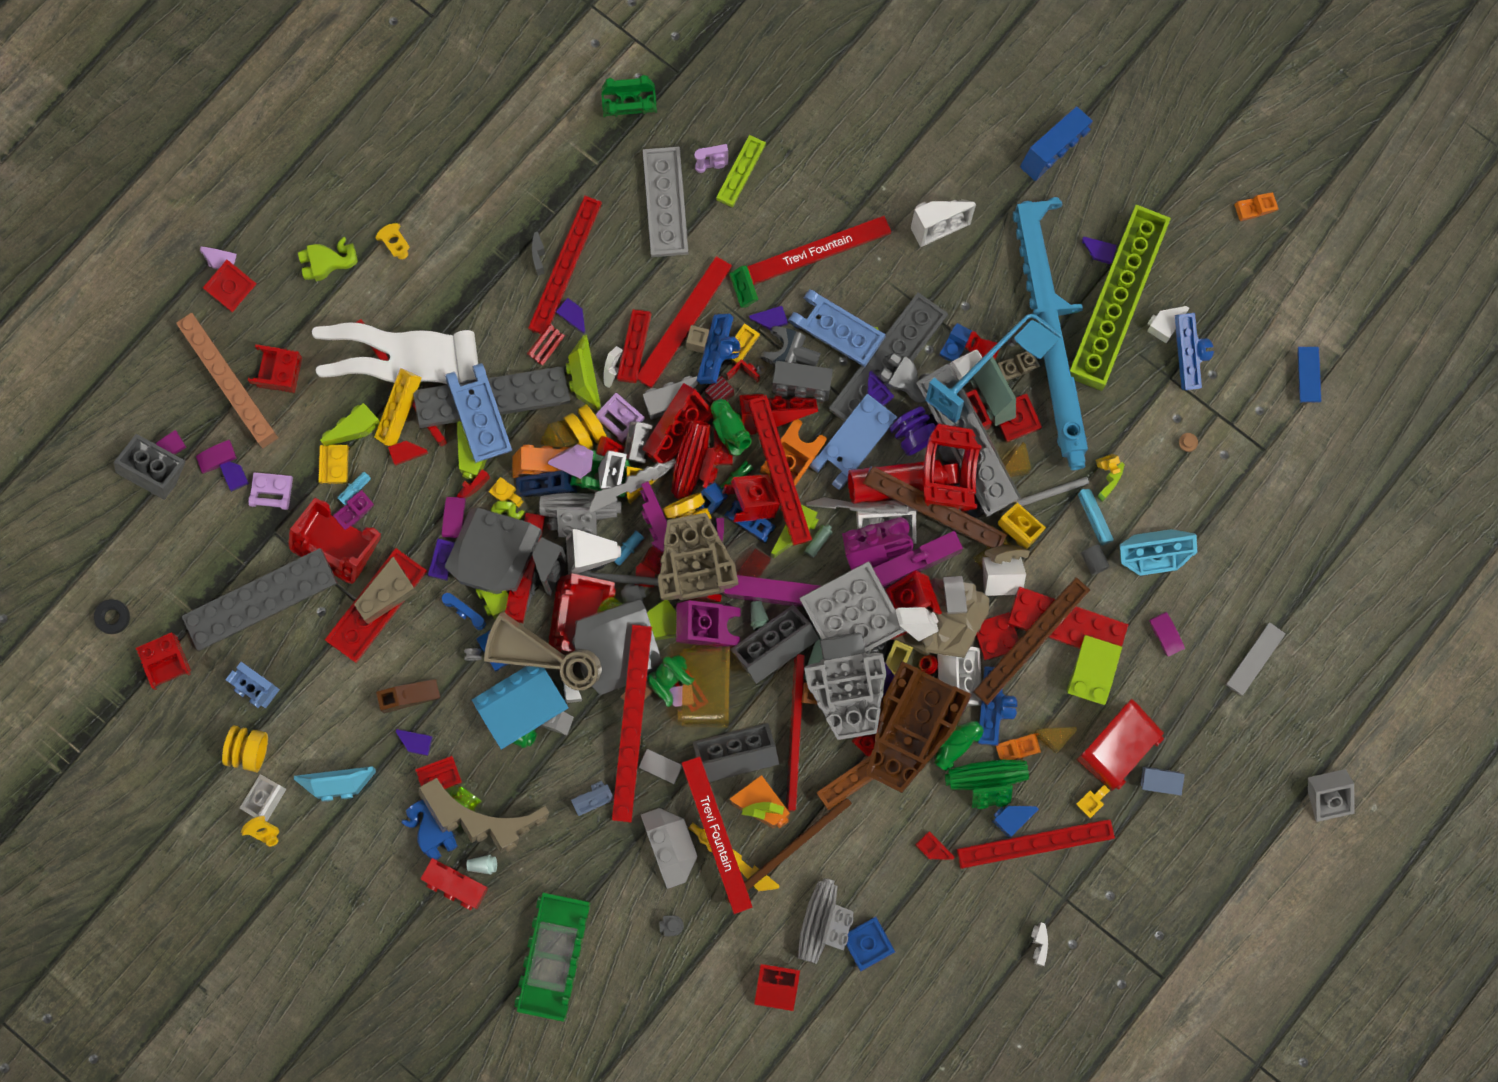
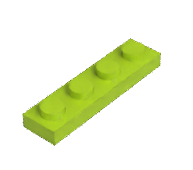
(741, 171)

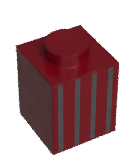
(719, 390)

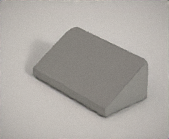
(660, 766)

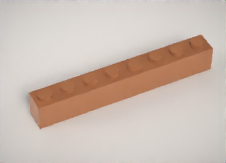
(227, 380)

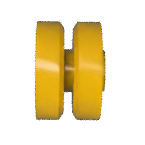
(586, 427)
(686, 507)

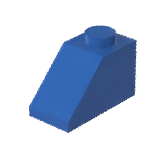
(713, 497)
(1013, 818)

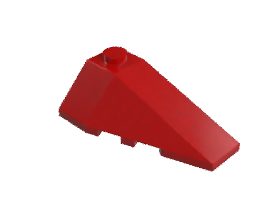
(782, 410)

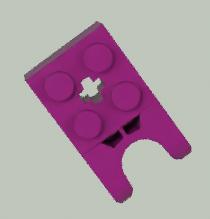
(877, 542)
(705, 624)

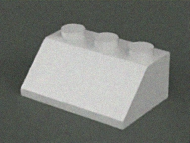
(865, 518)
(962, 672)

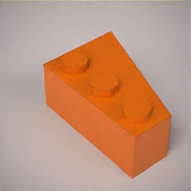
(534, 460)

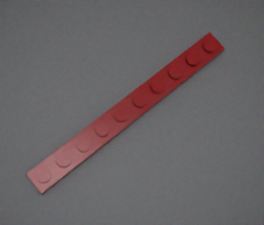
(632, 723)

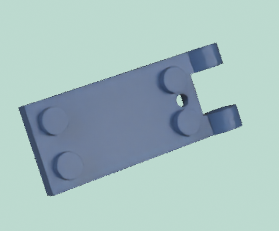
(839, 329)
(479, 416)
(855, 438)

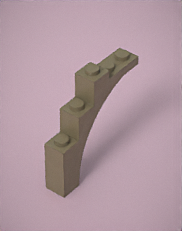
(450, 813)

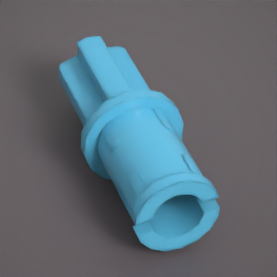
(354, 487)

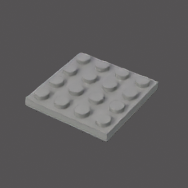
(853, 605)

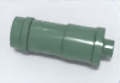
(818, 541)

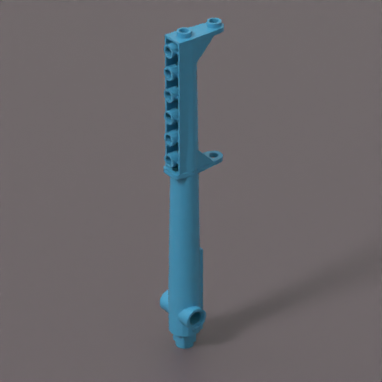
(1048, 307)

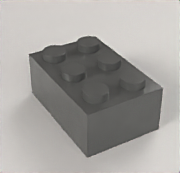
(802, 381)

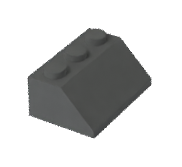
(149, 466)

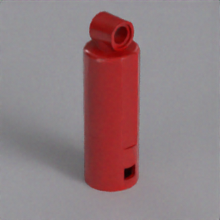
(909, 473)

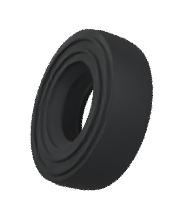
(103, 608)

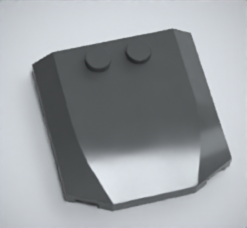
(492, 551)
(609, 638)

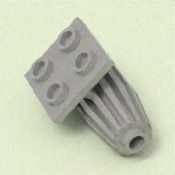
(573, 512)
(823, 923)

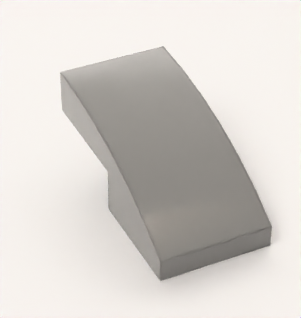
(954, 595)

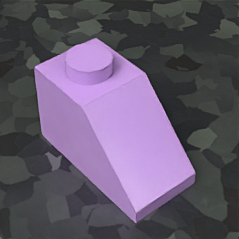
(574, 460)

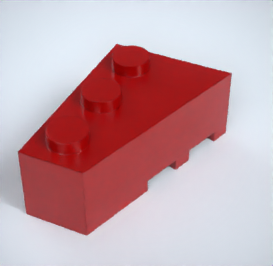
(454, 884)

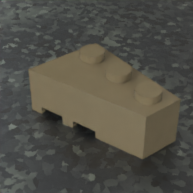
(385, 592)

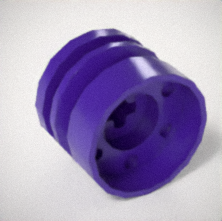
(913, 429)

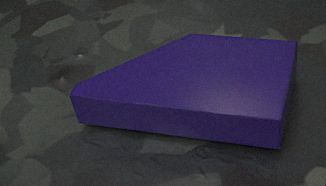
(878, 390)
(234, 475)

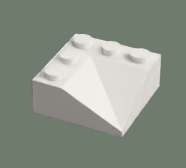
(940, 219)

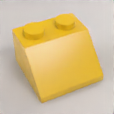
(1021, 526)

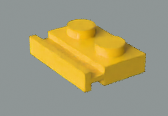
(333, 464)

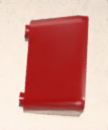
(344, 549)
(574, 599)
(1121, 745)

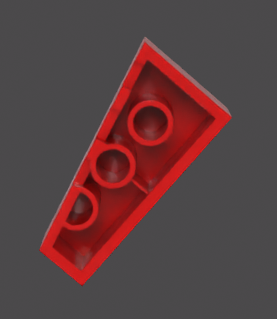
(672, 427)

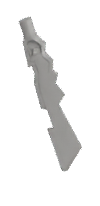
(632, 483)
(878, 507)

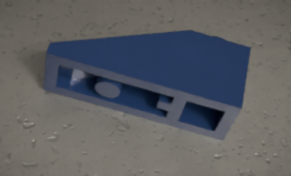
(544, 484)

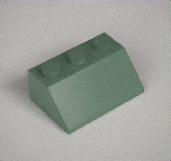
(994, 393)

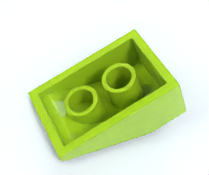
(1094, 670)

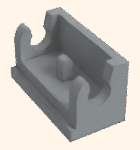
(635, 441)

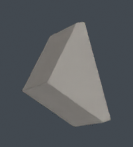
(611, 469)

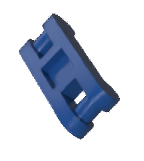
(751, 526)
(463, 610)

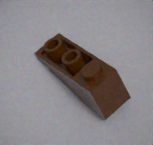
(407, 695)

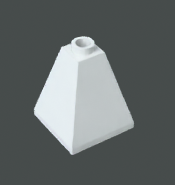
(589, 551)

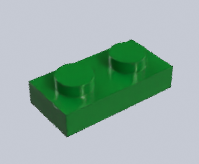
(743, 286)

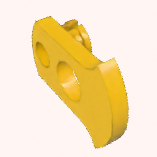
(400, 247)
(267, 836)

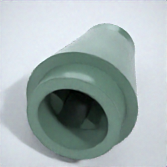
(758, 615)

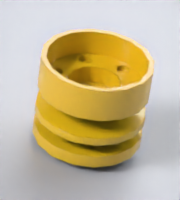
(244, 748)

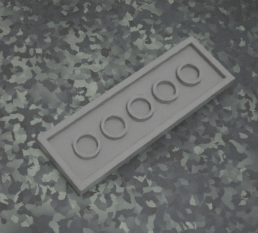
(665, 202)

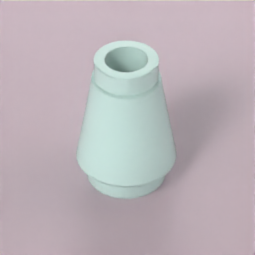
(484, 864)

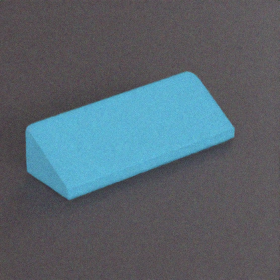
(1095, 516)

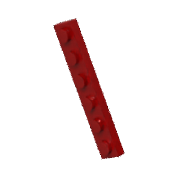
(518, 599)

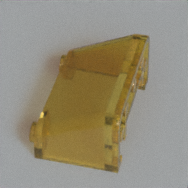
(707, 698)

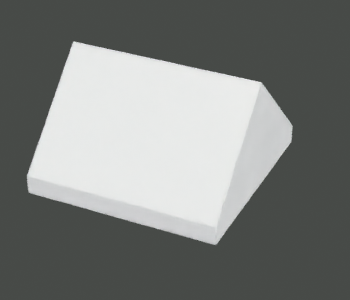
(1003, 578)
(262, 798)

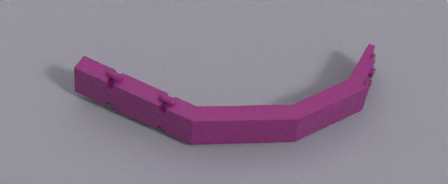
(789, 592)

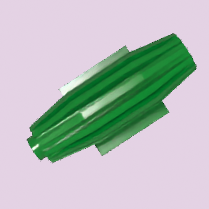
(988, 780)

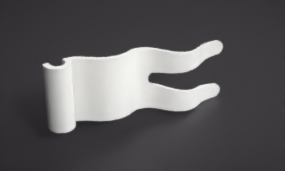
(419, 352)

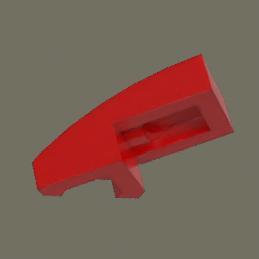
(478, 483)

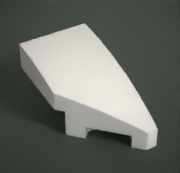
(610, 368)

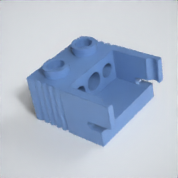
(263, 692)

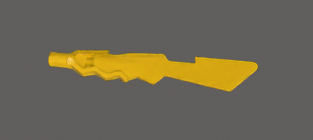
(765, 883)

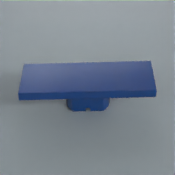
(1309, 374)

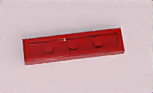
(634, 346)

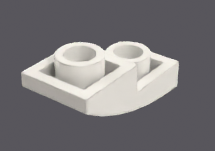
(1040, 937)

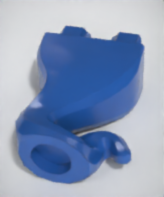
(429, 833)

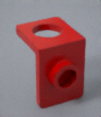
(980, 344)
(749, 368)

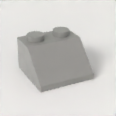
(1331, 795)

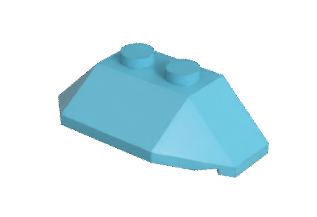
(1158, 551)
(336, 783)

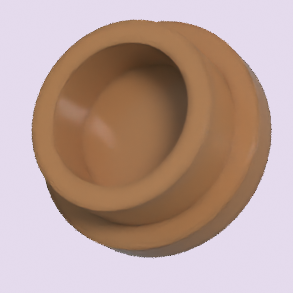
(1188, 442)

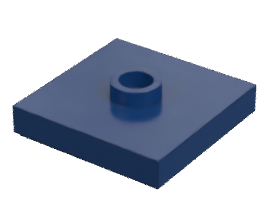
(869, 944)

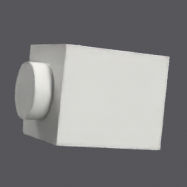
(1163, 324)
(917, 621)

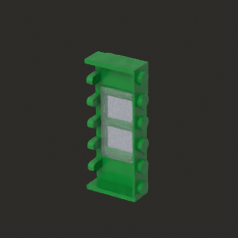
(552, 957)

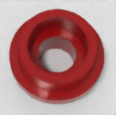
(924, 664)

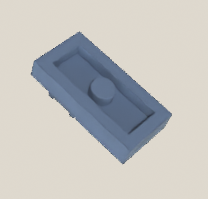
(591, 800)

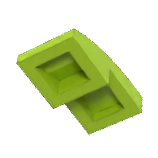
(1113, 480)

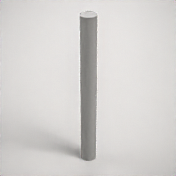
(1053, 491)

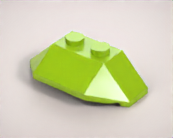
(583, 374)

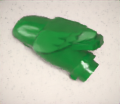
(730, 427)
(958, 744)

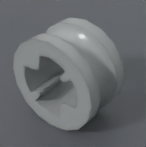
(472, 654)

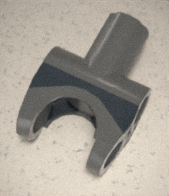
(792, 349)

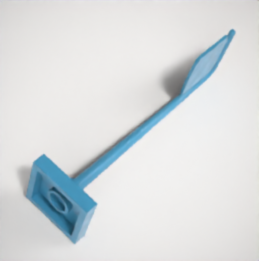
(1032, 338)

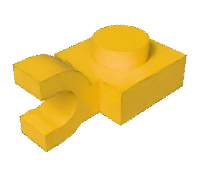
(1109, 463)
(504, 491)
(1091, 802)

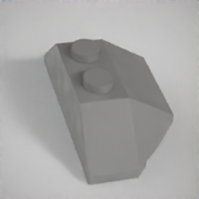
(670, 845)

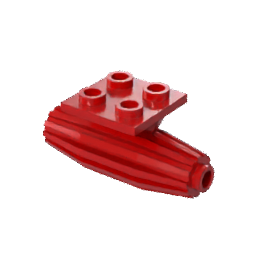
(695, 460)

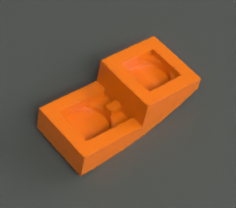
(1256, 207)
(1019, 748)

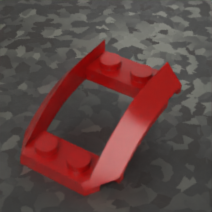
(947, 495)

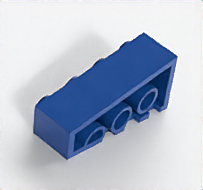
(1056, 143)

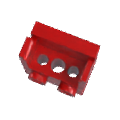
(278, 369)
(755, 497)
(913, 592)
(163, 659)

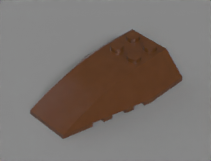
(913, 725)

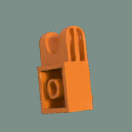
(797, 452)

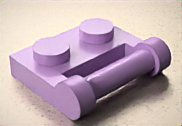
(717, 158)
(622, 412)
(273, 485)

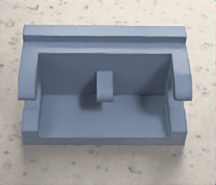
(1162, 780)

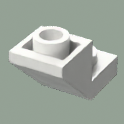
(965, 363)

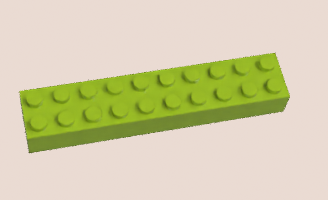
(1119, 297)

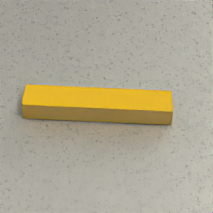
(397, 407)

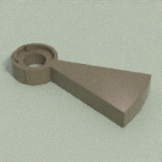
(516, 645)

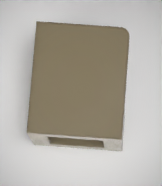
(697, 339)

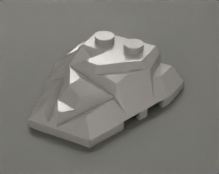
(849, 692)

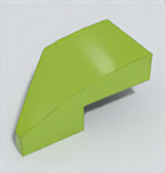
(759, 809)

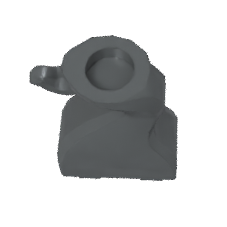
(902, 376)

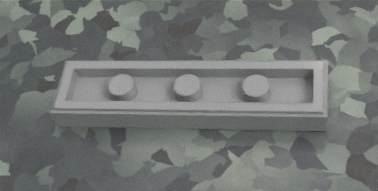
(1255, 659)

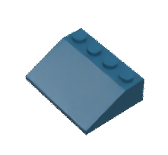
(519, 704)

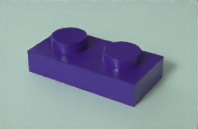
(440, 557)

